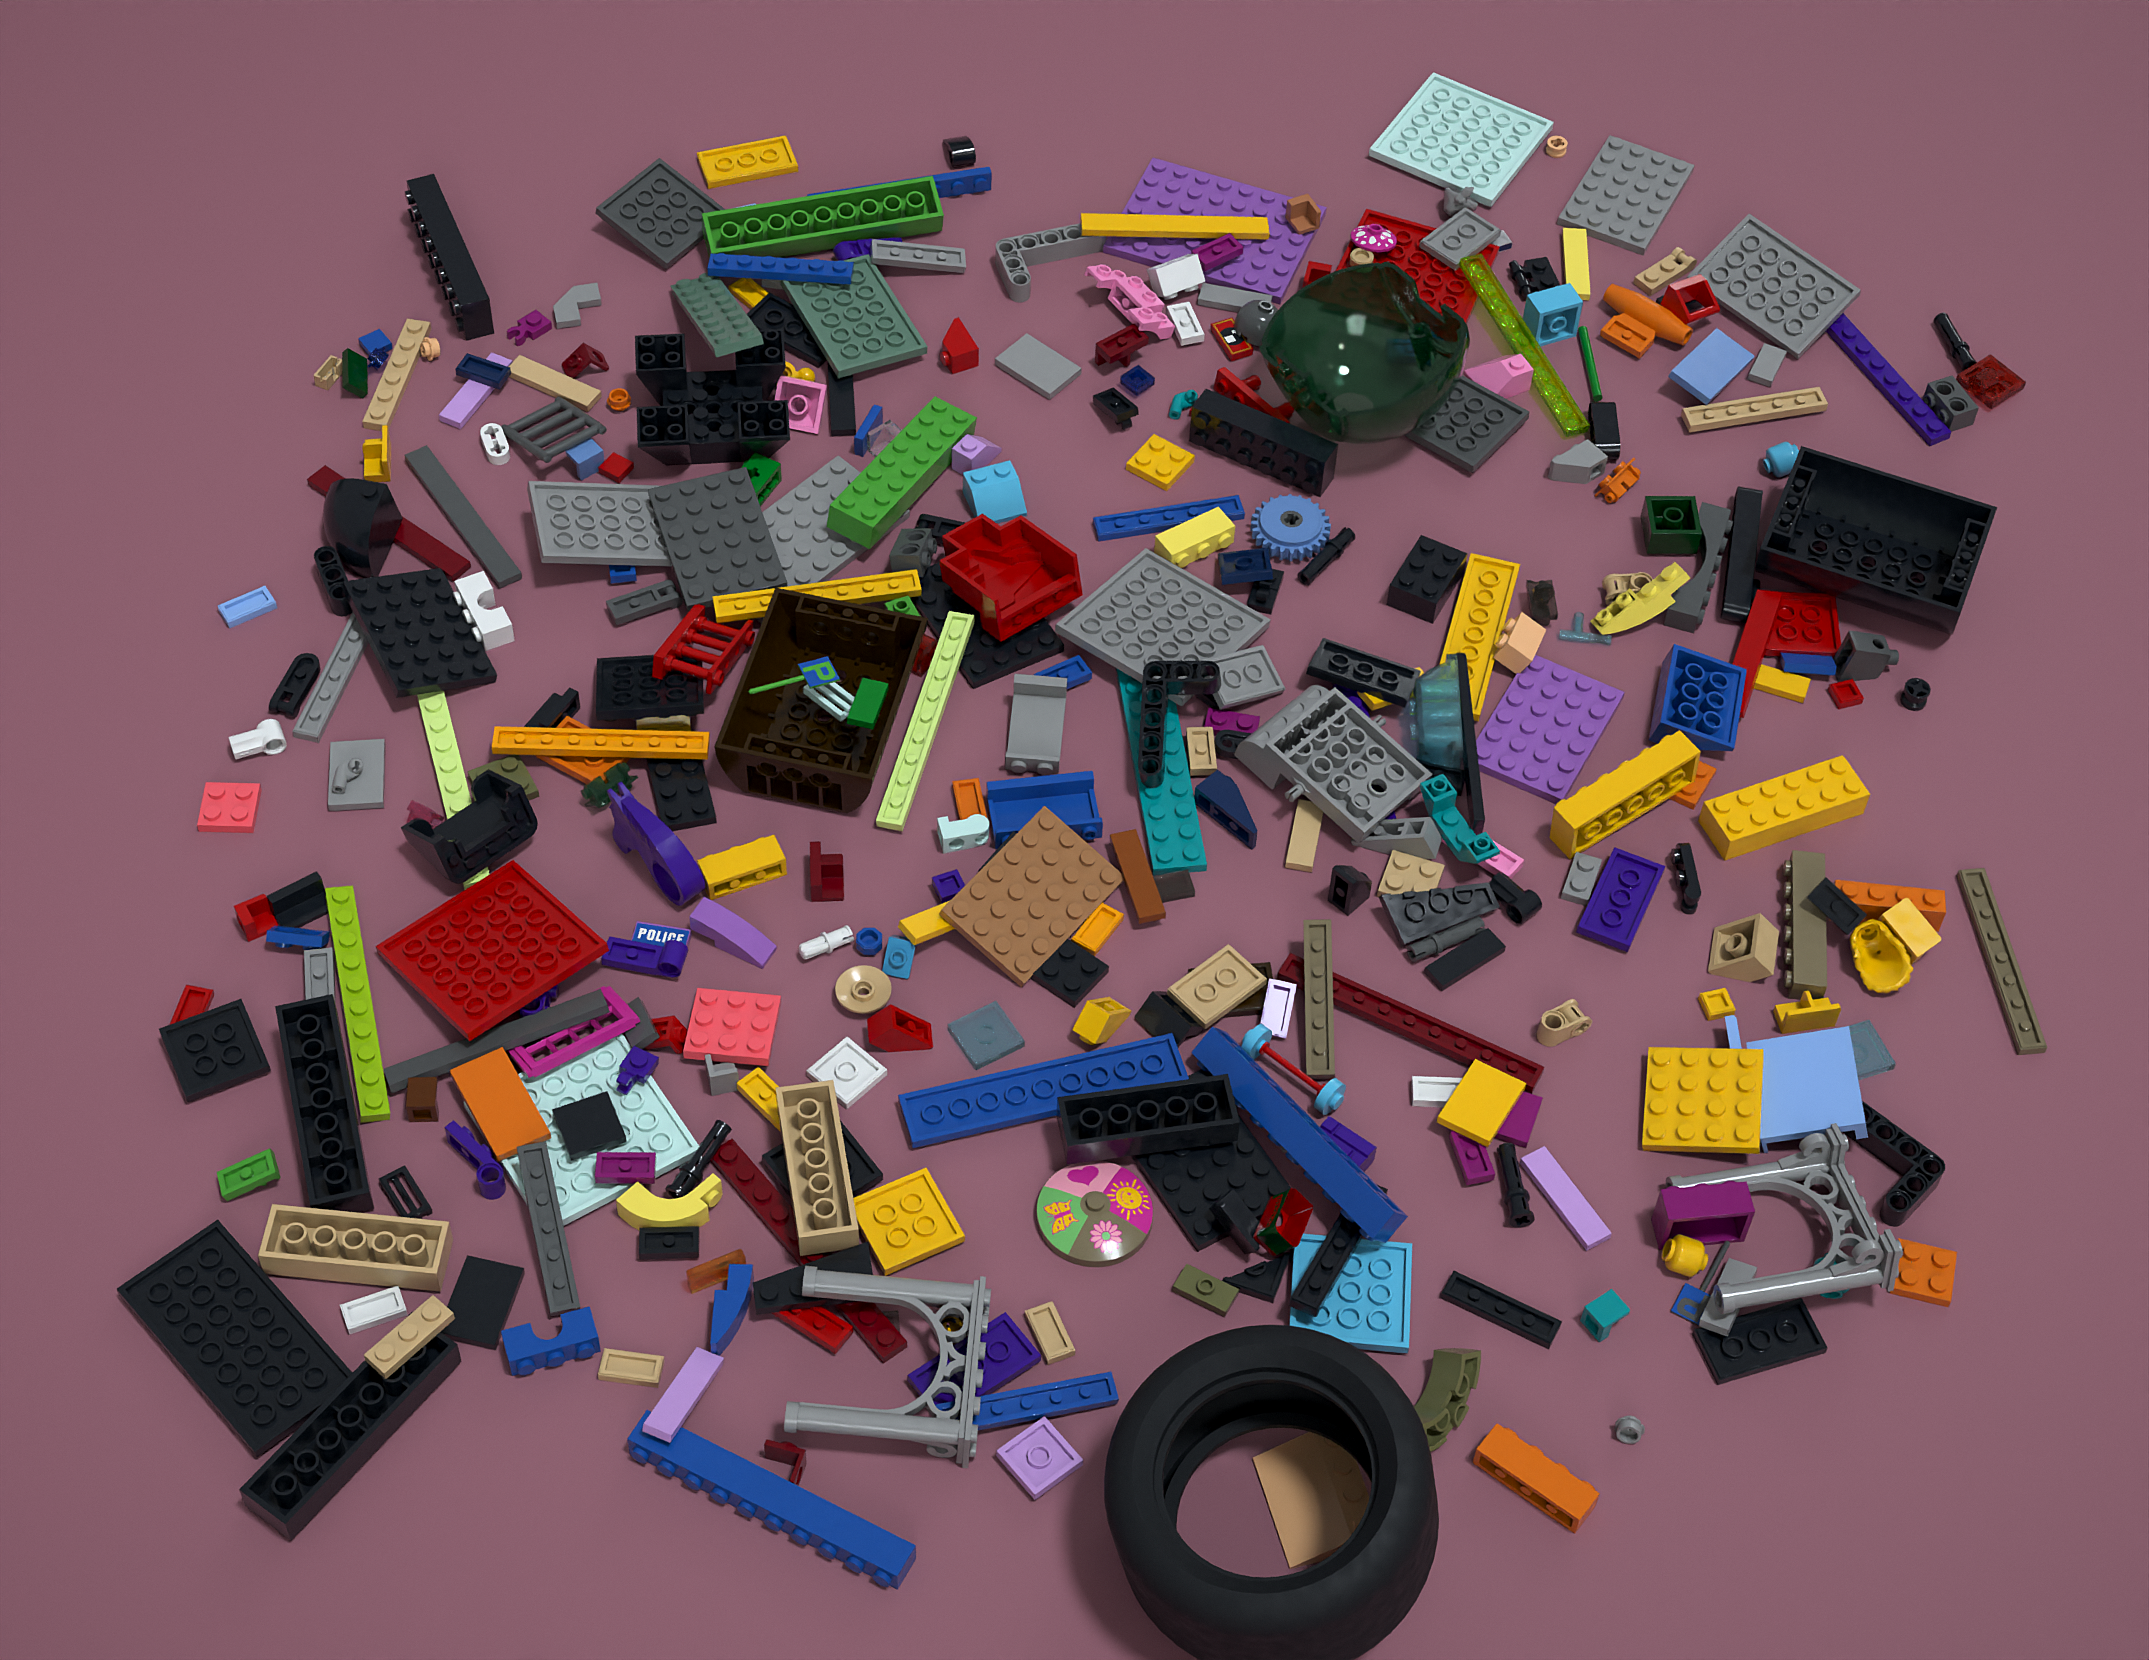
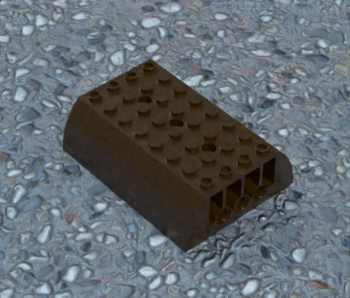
(774, 737)

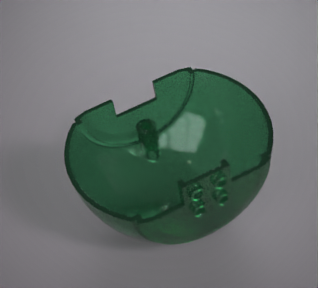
(1365, 354)

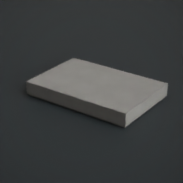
(1460, 237)
(1038, 366)
(1246, 677)
(367, 788)

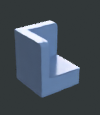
(587, 457)

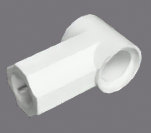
(266, 737)

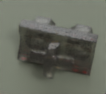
(1542, 601)

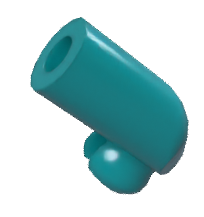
(1182, 401)

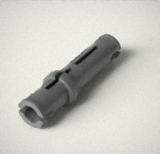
(1437, 942)

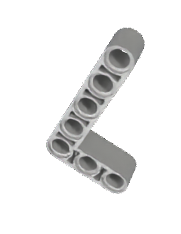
(1019, 252)

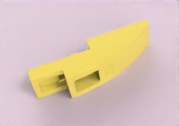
(1634, 609)

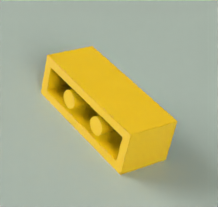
(742, 867)

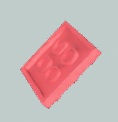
(732, 1026)

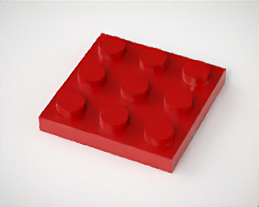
(1806, 625)

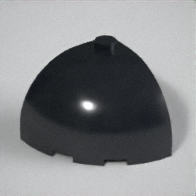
(361, 523)

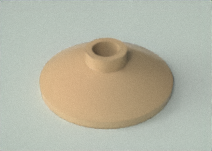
(863, 980)

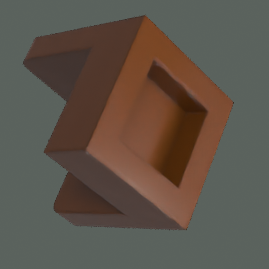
(421, 1099)

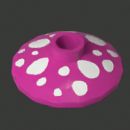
(1373, 238)

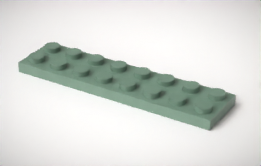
(716, 314)

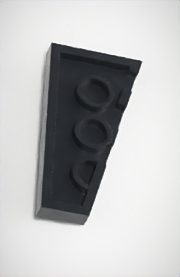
(1432, 911)
(784, 1289)

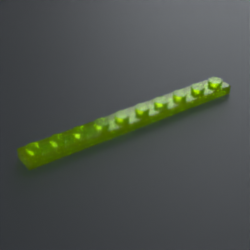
(1523, 342)

